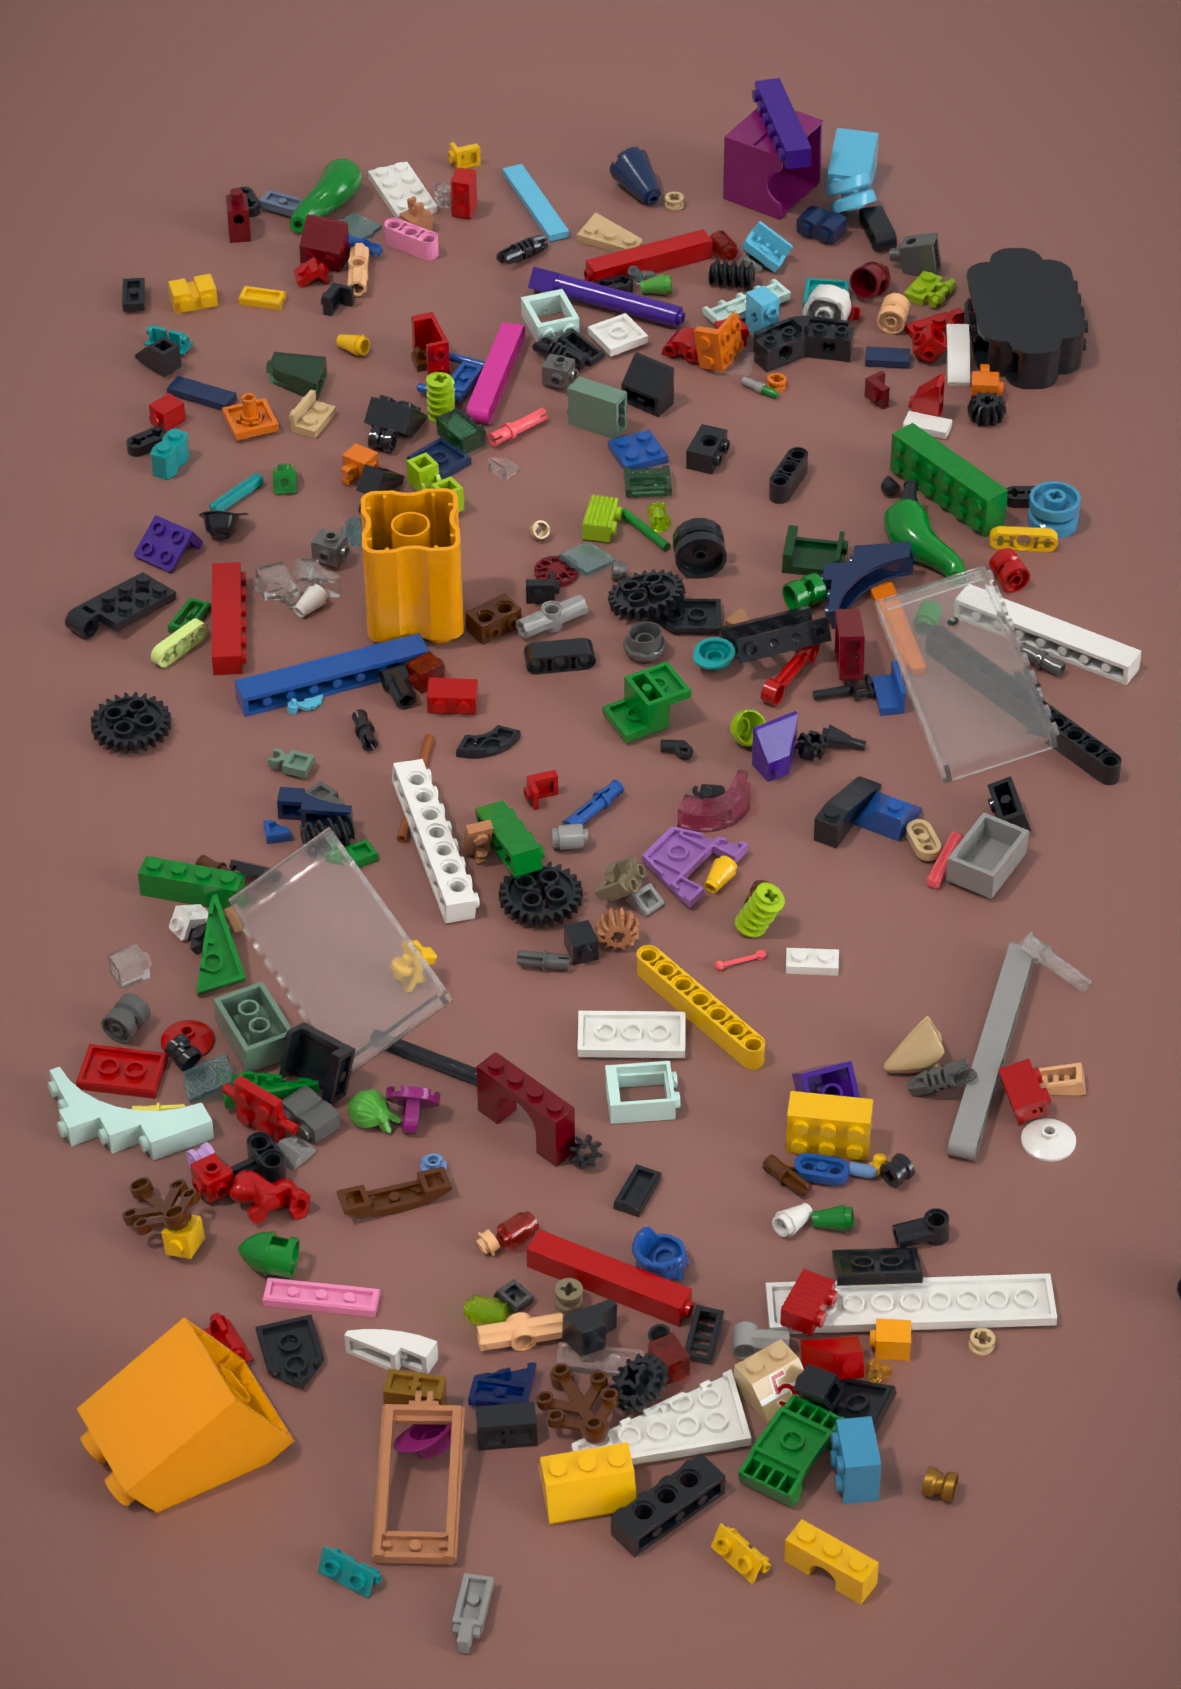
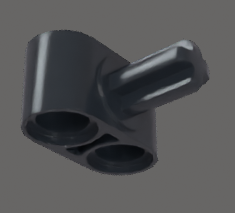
(263, 1158)

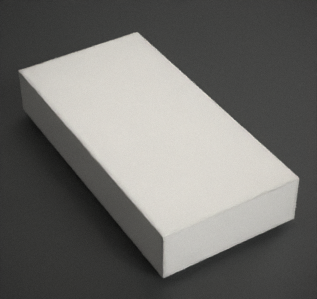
(933, 425)

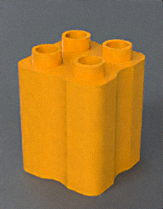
(412, 565)

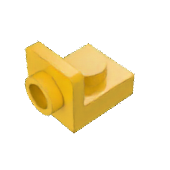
(464, 156)

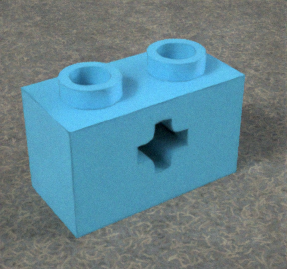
(761, 309)

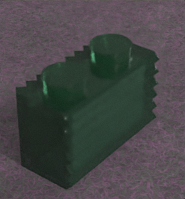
(460, 430)

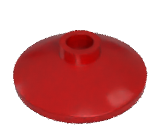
(198, 1033)

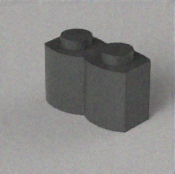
(312, 1114)

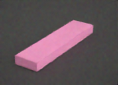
(321, 1297)

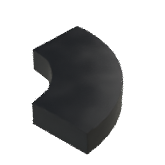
(488, 744)

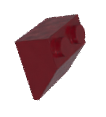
(325, 240)

